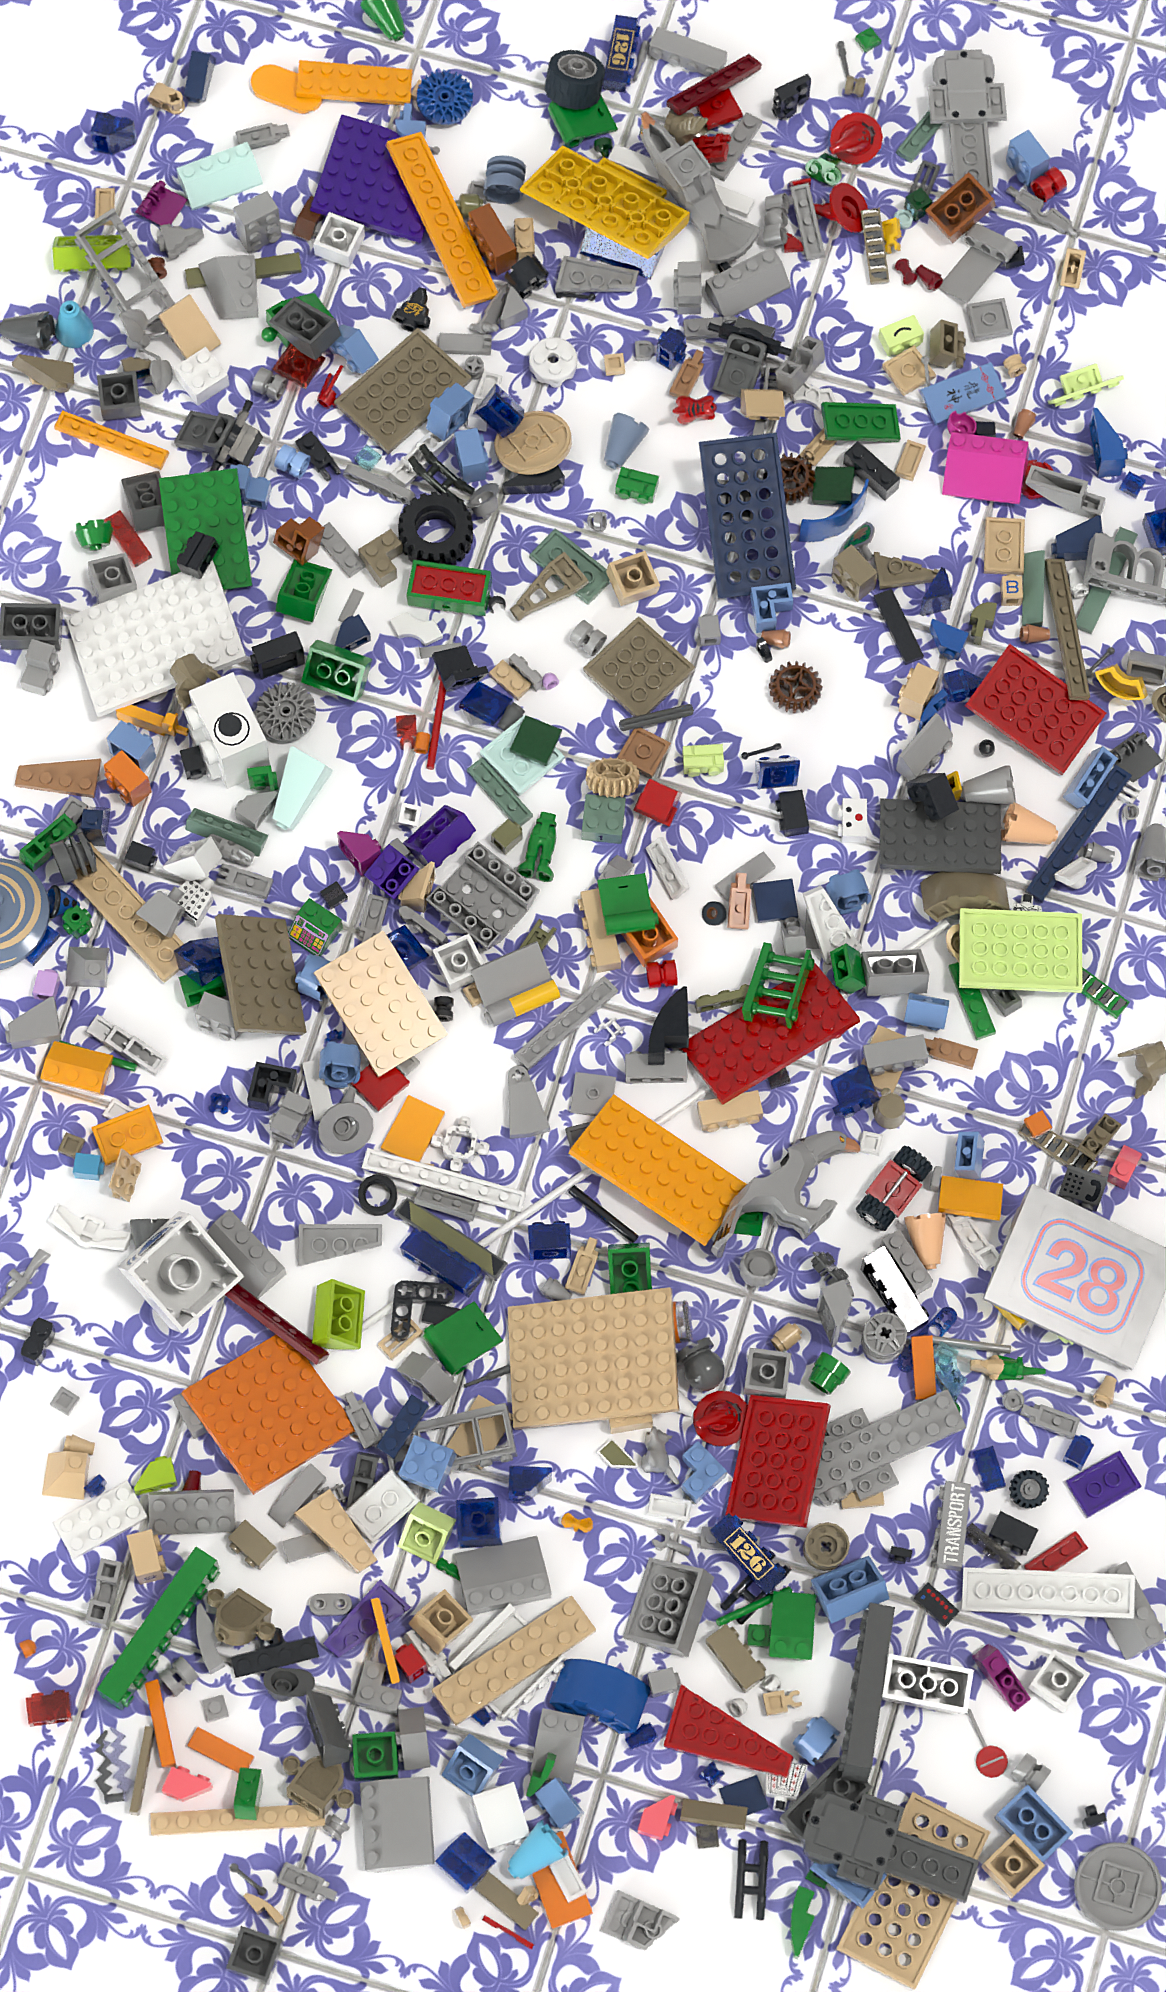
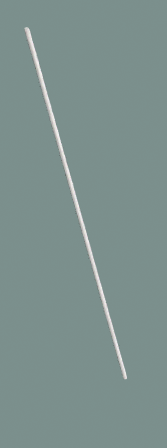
(588, 1171)

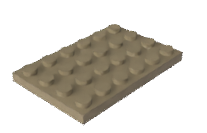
(398, 390)
(260, 975)

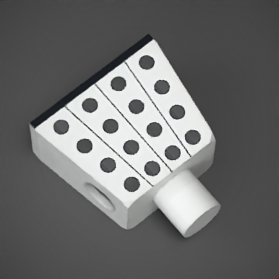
(196, 900)

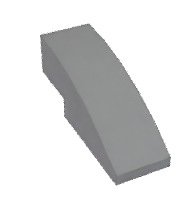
(297, 1495)
(208, 1641)

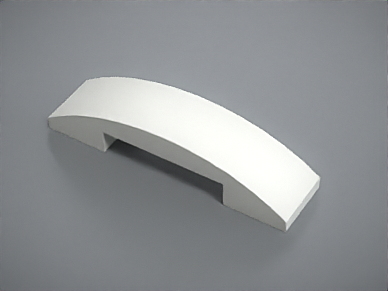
(974, 1240)

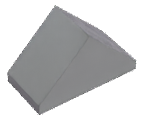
(514, 310)

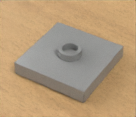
(989, 319)
(591, 1093)

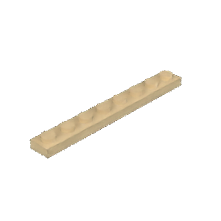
(224, 1820)

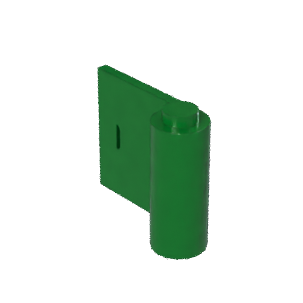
(581, 123)
(626, 904)
(460, 1340)

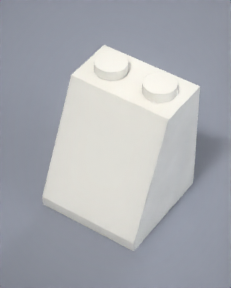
(501, 1817)

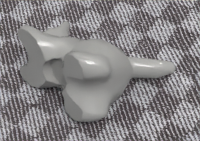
(656, 1458)

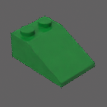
(303, 590)
(629, 1267)
(792, 1625)

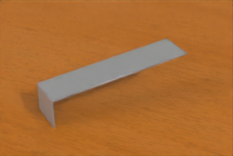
(426, 652)

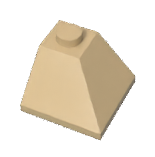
(419, 888)
(66, 1475)

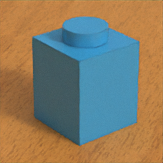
(88, 1166)

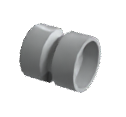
(271, 384)
(584, 632)
(183, 1670)
(1031, 1772)

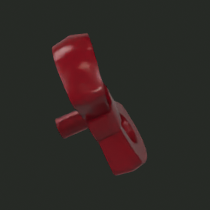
(909, 276)

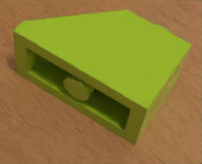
(157, 1476)

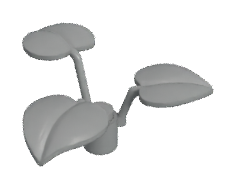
(135, 324)

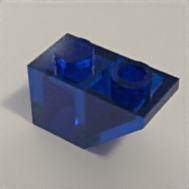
(960, 684)

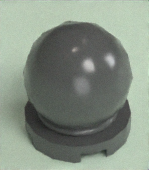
(702, 1367)

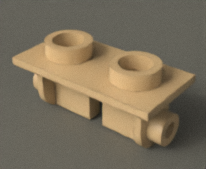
(817, 448)

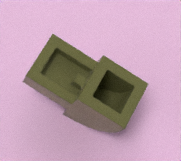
(982, 618)

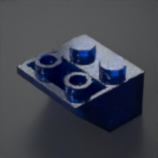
(112, 133)
(500, 411)
(465, 1862)

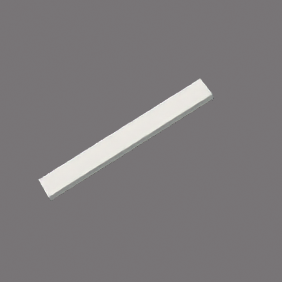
(644, 167)
(444, 1180)

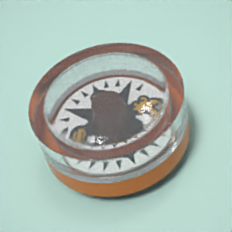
(682, 1322)

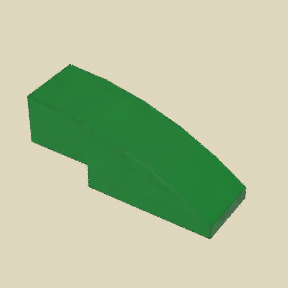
(800, 1919)

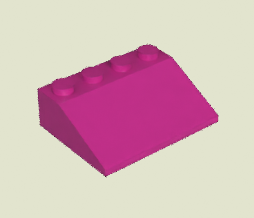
(985, 468)

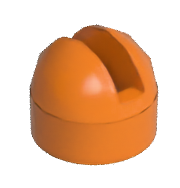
(28, 1647)

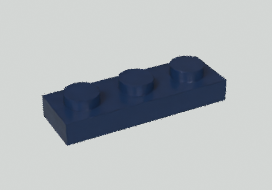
(402, 1426)

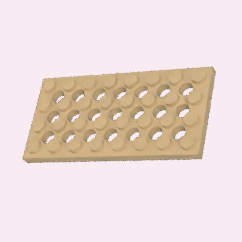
(918, 1905)

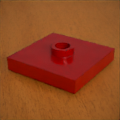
(720, 109)

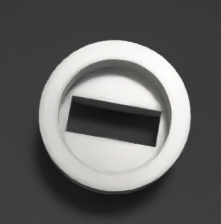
(771, 1683)
(733, 1706)

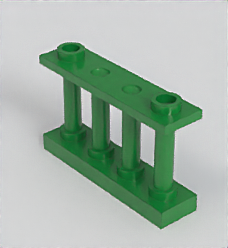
(762, 973)

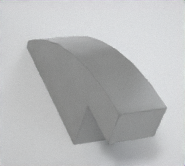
(1065, 491)

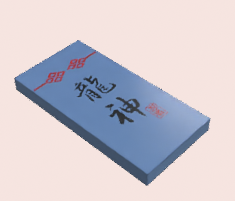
(963, 393)

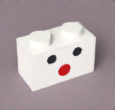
(853, 820)

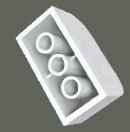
(927, 1684)

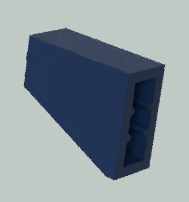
(199, 76)
(1074, 542)
(95, 825)

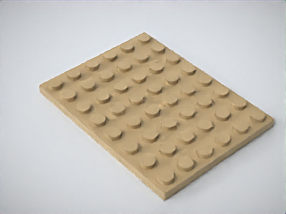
(593, 1358)

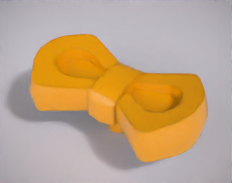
(570, 1521)

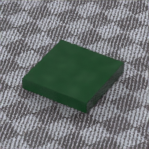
(833, 485)
(536, 740)

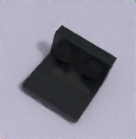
(457, 667)

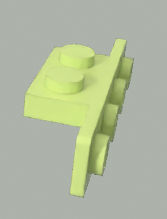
(1083, 381)

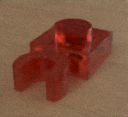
(406, 728)

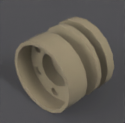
(825, 1534)

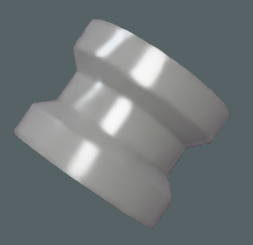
(473, 363)
(336, 1827)

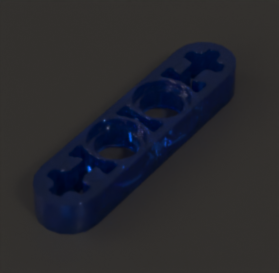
(939, 1316)

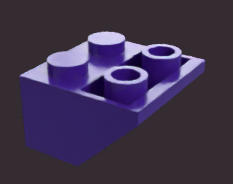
(391, 871)

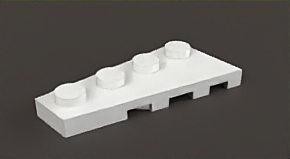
(827, 923)

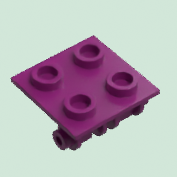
(161, 204)

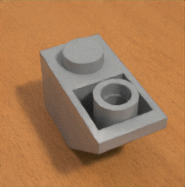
(793, 937)

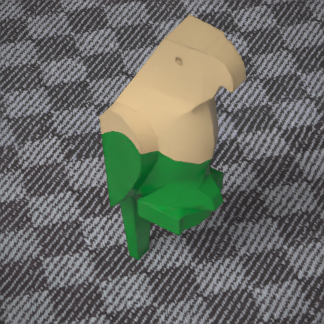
(1004, 1368)

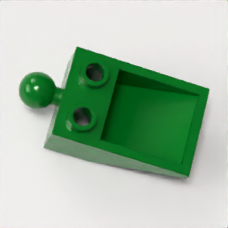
(269, 333)

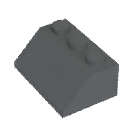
(327, 1729)

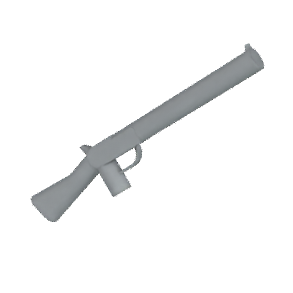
(22, 1281)

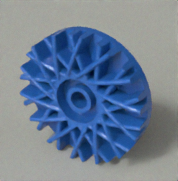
(444, 97)

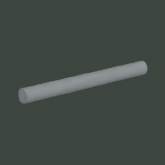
(973, 1344)

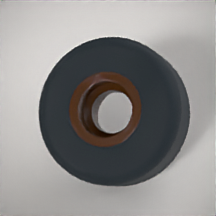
(720, 913)

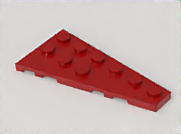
(713, 1734)

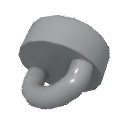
(599, 522)

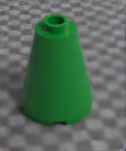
(386, 16)

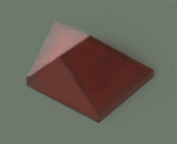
(298, 366)

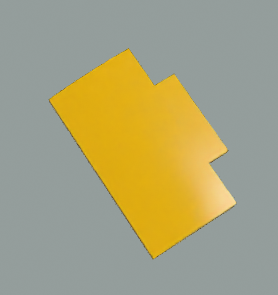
(608, 200)

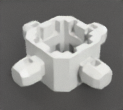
(463, 1130)

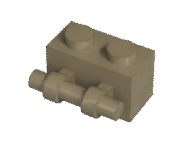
(947, 345)

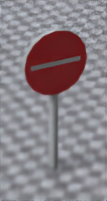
(991, 1759)

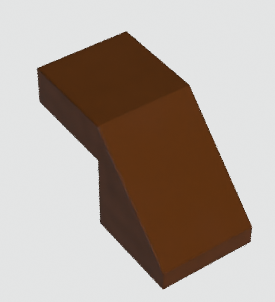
(307, 221)

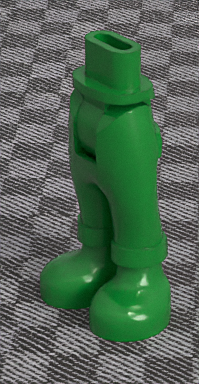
(542, 836)

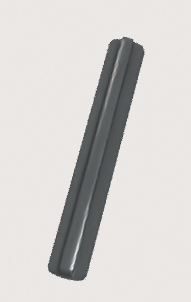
(656, 717)

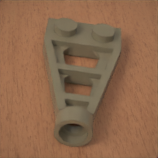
(569, 575)

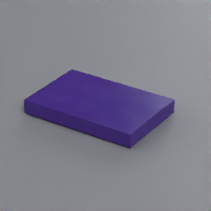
(1103, 1484)

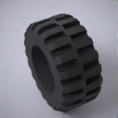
(442, 508)

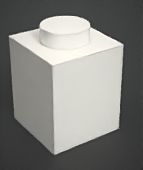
(407, 815)

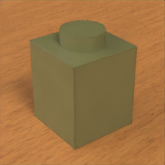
(507, 836)

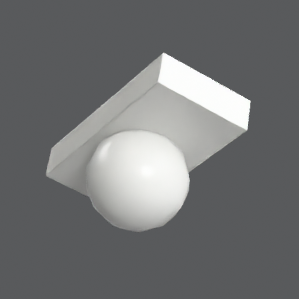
(1076, 872)

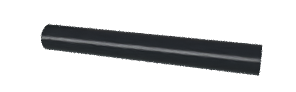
(602, 1213)

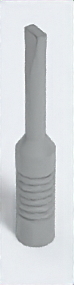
(641, 58)

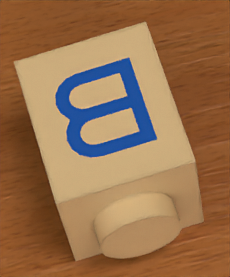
(1011, 590)

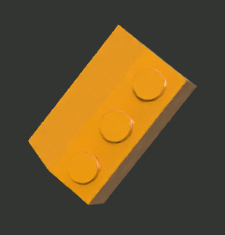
(77, 1067)

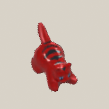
(692, 409)

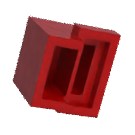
(658, 802)

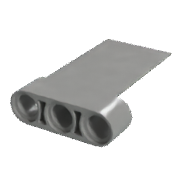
(979, 262)

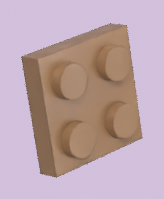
(645, 751)

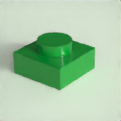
(758, 1635)

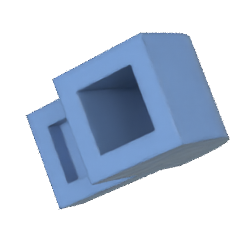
(406, 125)

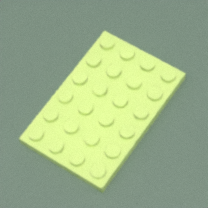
(1020, 950)

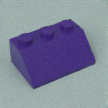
(440, 836)

